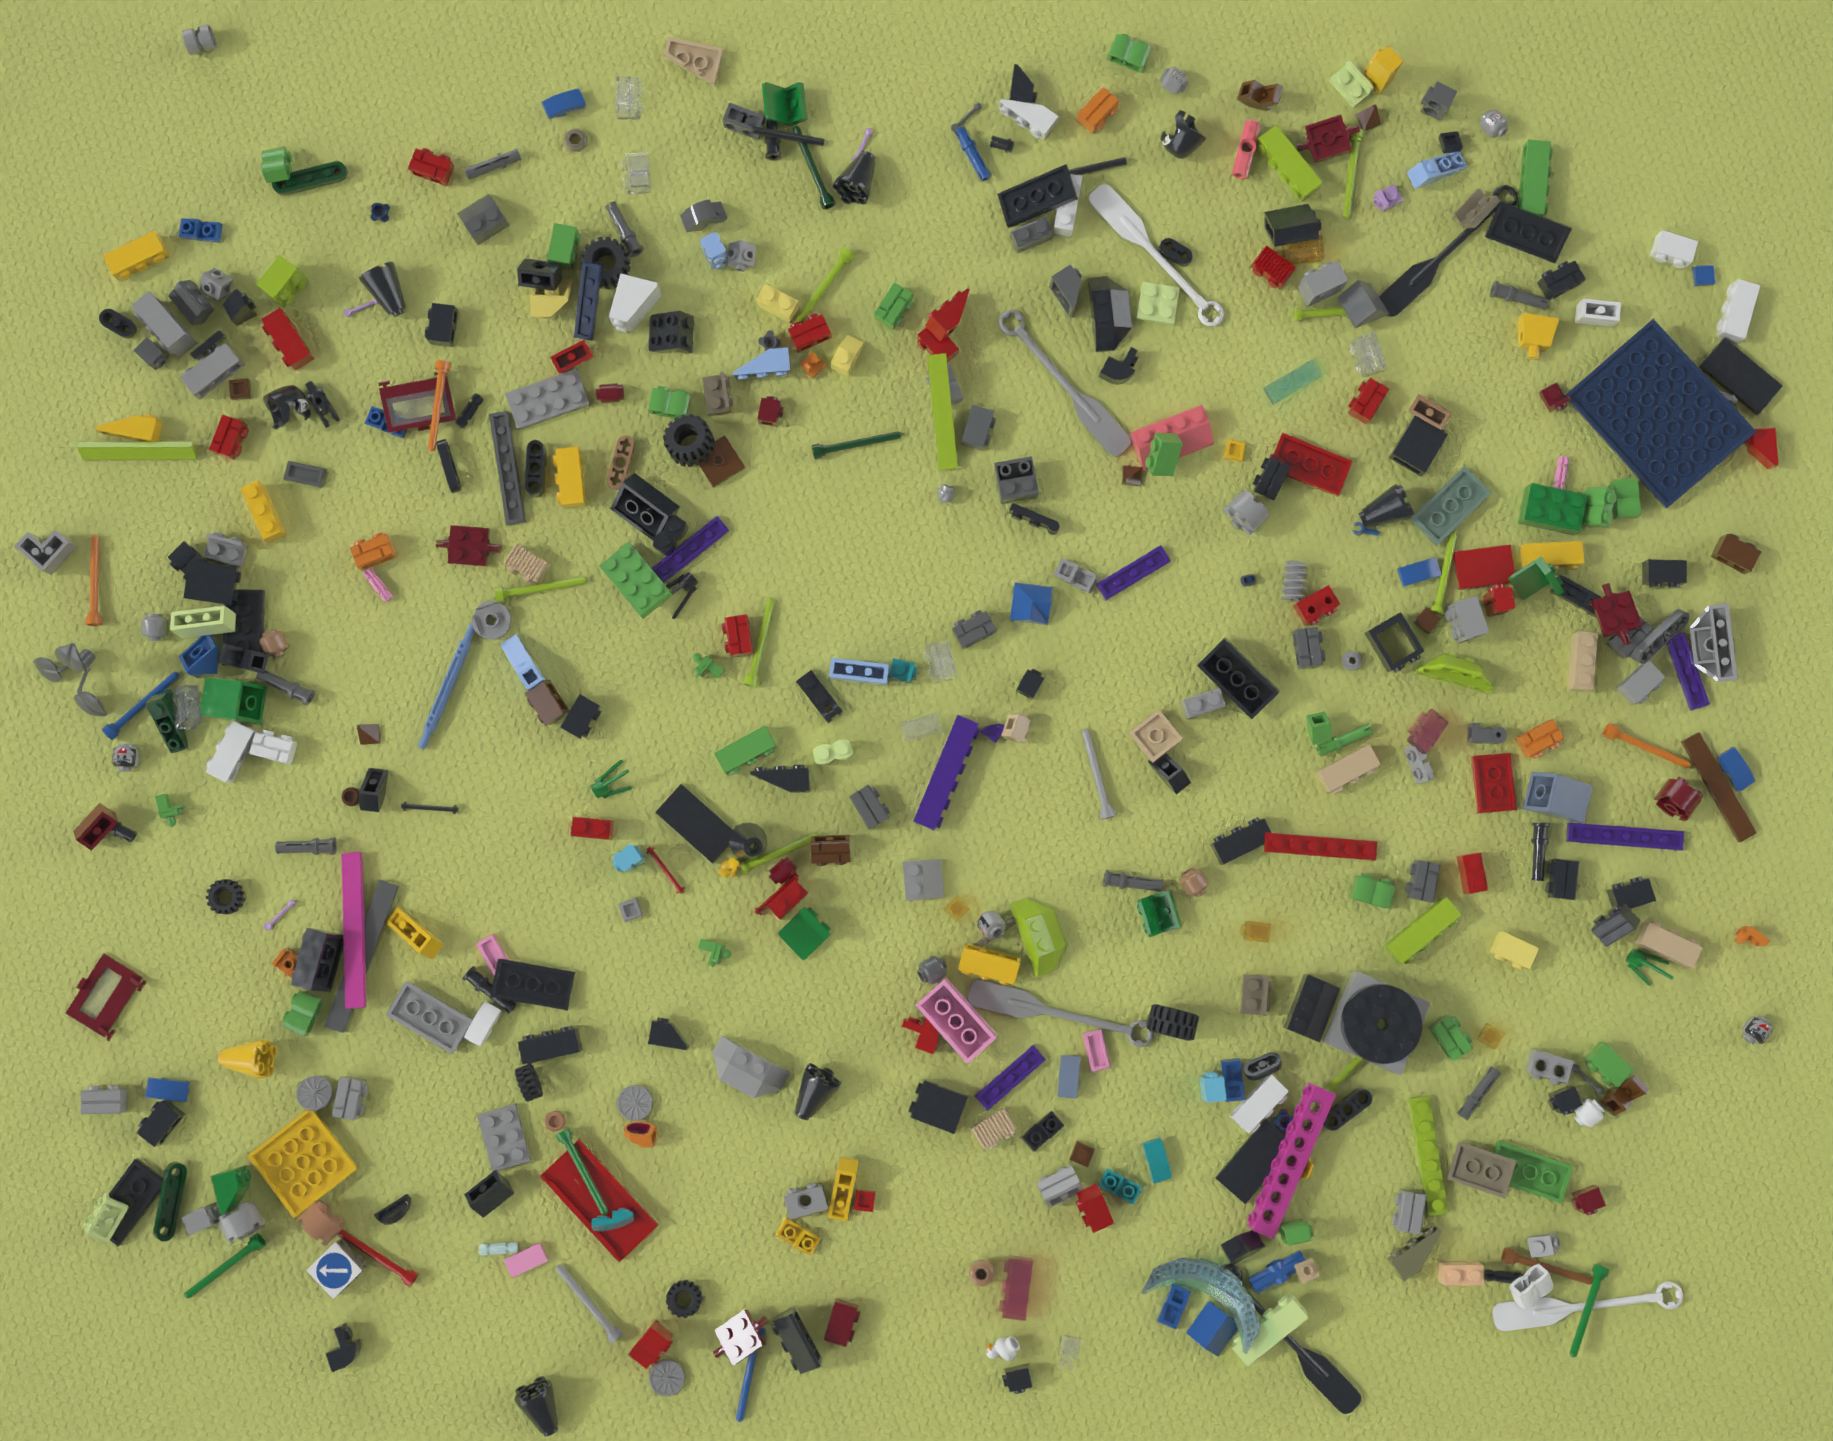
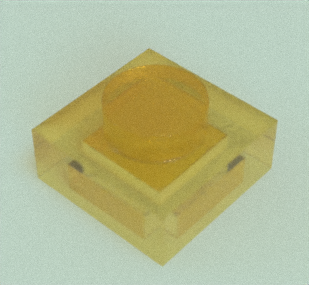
(956, 908)
(1490, 1036)

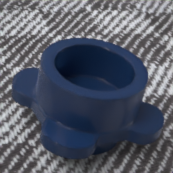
(375, 208)
(1278, 1120)

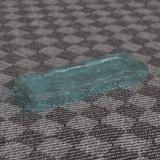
(1292, 382)

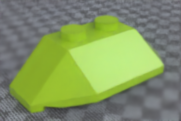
(1457, 672)
(1039, 934)

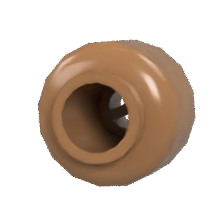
(274, 643)
(1194, 882)
(979, 1279)

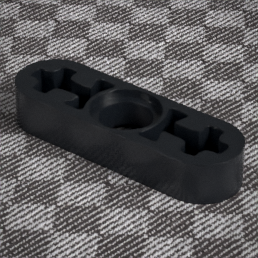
(448, 466)

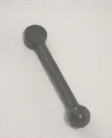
(977, 106)
(1575, 1068)

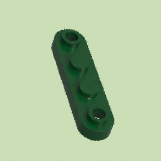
(311, 178)
(169, 1201)

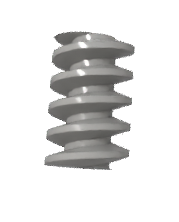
(1293, 581)

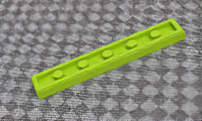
(942, 411)
(137, 450)

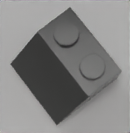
(483, 219)
(1066, 287)

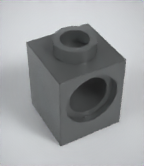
(151, 354)

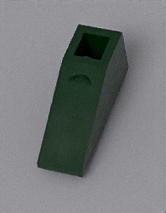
(162, 711)

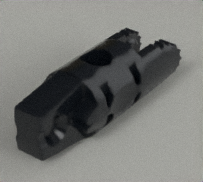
(316, 397)

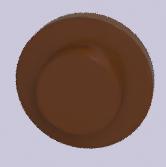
(350, 796)

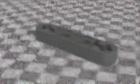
(1660, 636)

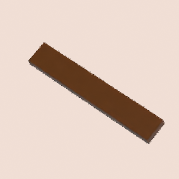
(1718, 787)

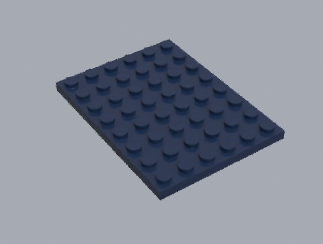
(1660, 413)

